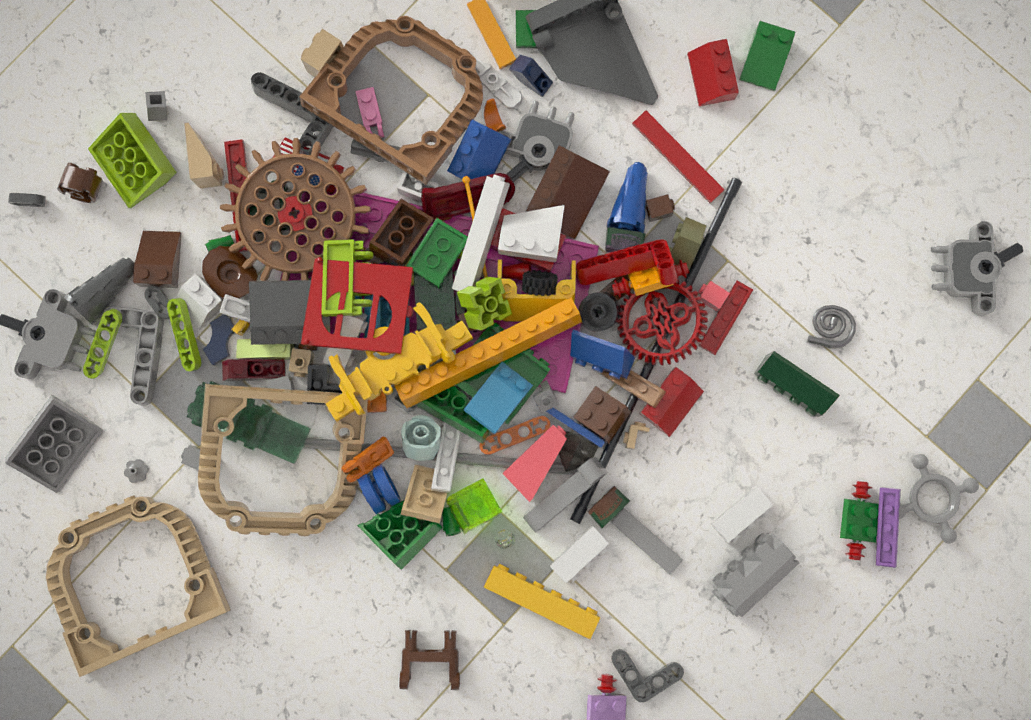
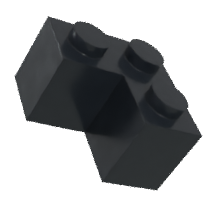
(319, 380)

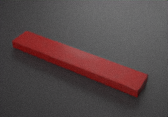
(235, 155)
(678, 156)

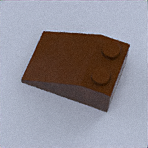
(158, 259)

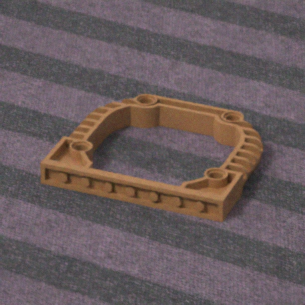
(416, 159)

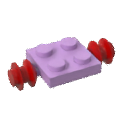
(606, 705)

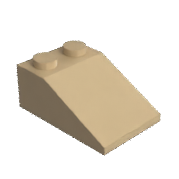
(202, 166)

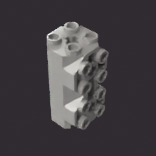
(754, 575)

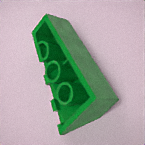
(449, 408)

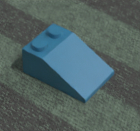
(498, 397)

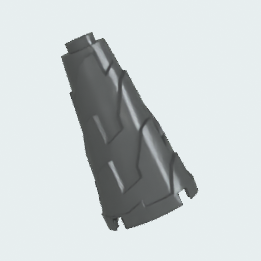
(100, 291)

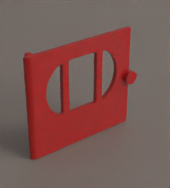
(373, 279)

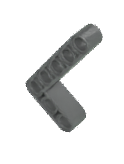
(283, 100)

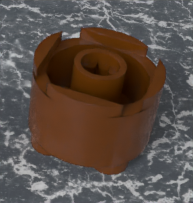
(80, 183)

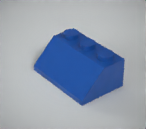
(479, 152)
(601, 355)

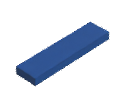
(575, 426)

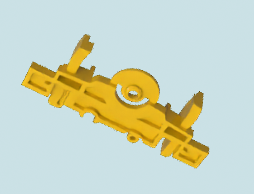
(379, 374)

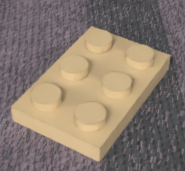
(420, 500)

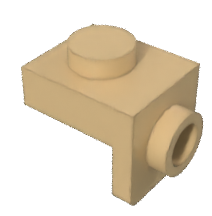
(630, 436)

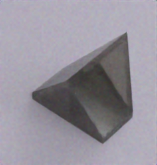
(576, 451)

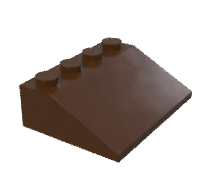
(571, 183)

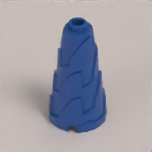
(629, 206)

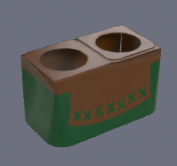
(608, 506)

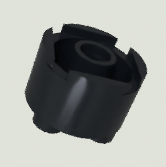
(590, 317)

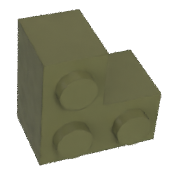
(687, 241)

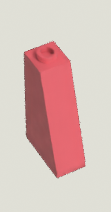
(533, 465)

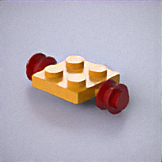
(645, 281)

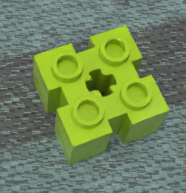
(484, 303)

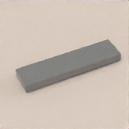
(647, 541)

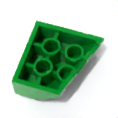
(399, 535)

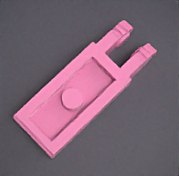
(370, 110)

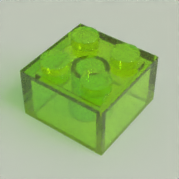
(473, 506)

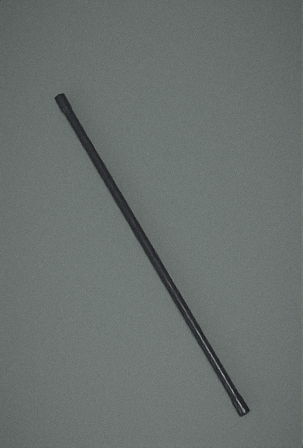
(730, 194)

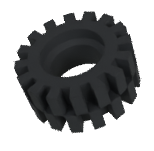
(539, 283)

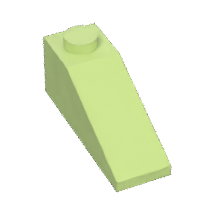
(265, 351)

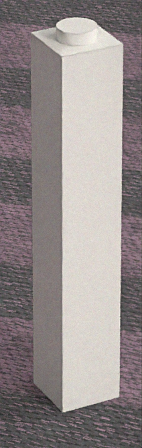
(481, 232)

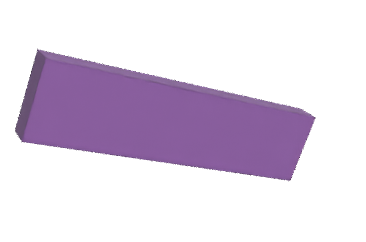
(888, 527)

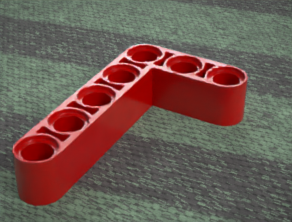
(629, 261)

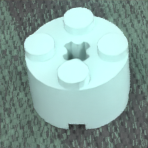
(421, 438)

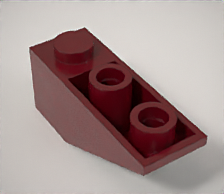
(252, 369)

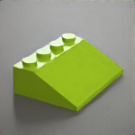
(131, 159)

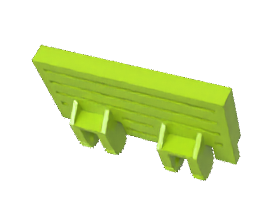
(344, 251)

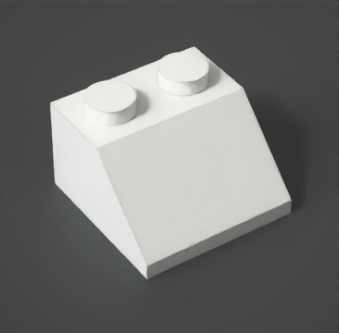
(200, 300)

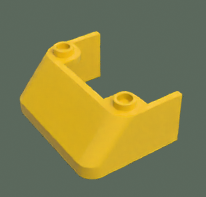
(526, 305)

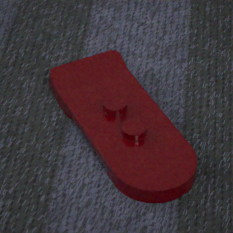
(452, 199)

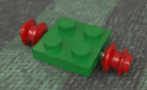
(859, 520)

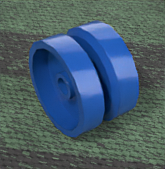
(376, 490)

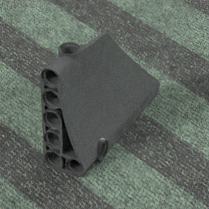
(592, 47)

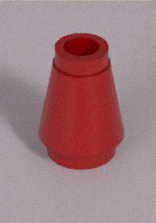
(516, 270)

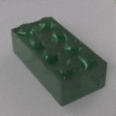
(437, 301)

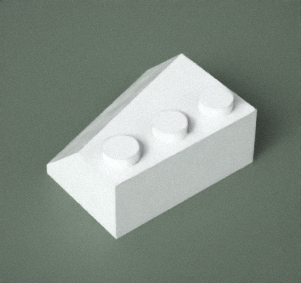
(532, 234)

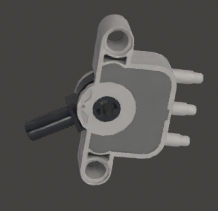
(964, 263)

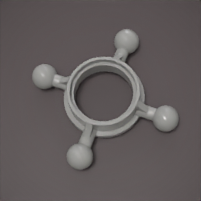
(969, 485)

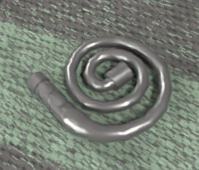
(833, 322)

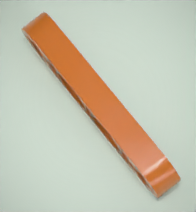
(516, 438)

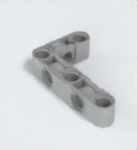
(148, 342)

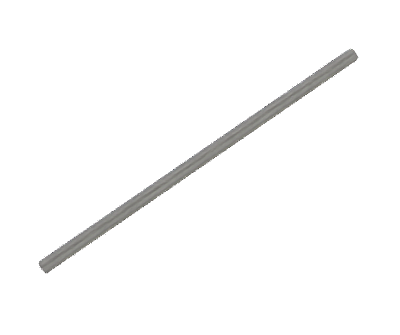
(462, 458)

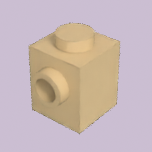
(299, 362)

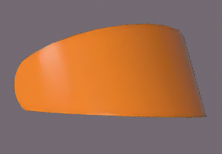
(492, 116)

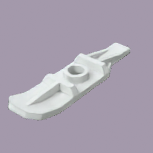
(500, 87)

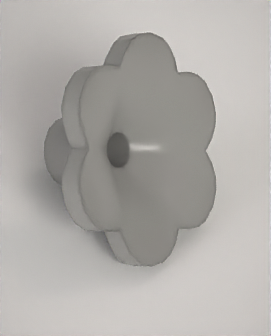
(140, 471)

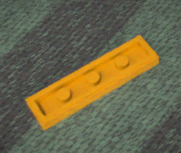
(491, 33)

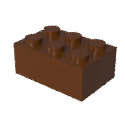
(400, 234)

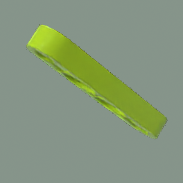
(186, 333)
(105, 345)

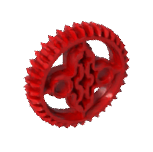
(696, 308)

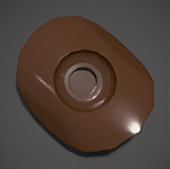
(225, 272)

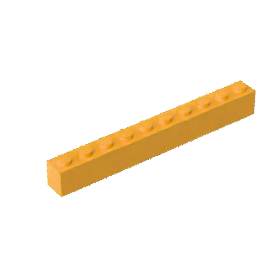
(489, 353)

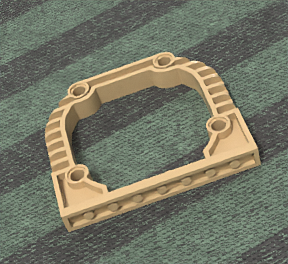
(222, 404)
(96, 652)

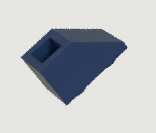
(531, 74)

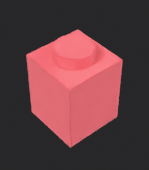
(713, 295)

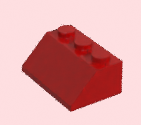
(713, 73)
(678, 400)

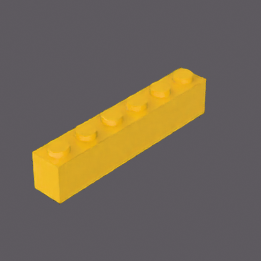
(545, 603)

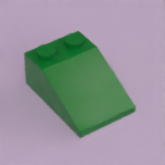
(767, 55)

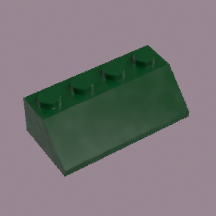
(795, 384)

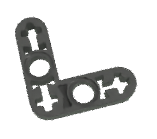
(639, 682)

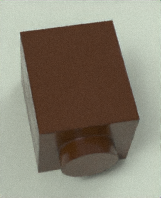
(659, 208)

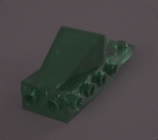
(257, 427)

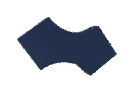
(218, 346)

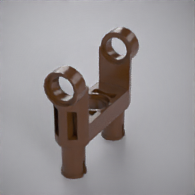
(414, 654)

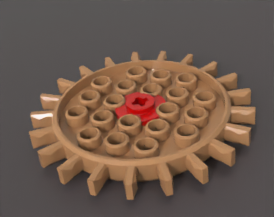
(284, 168)

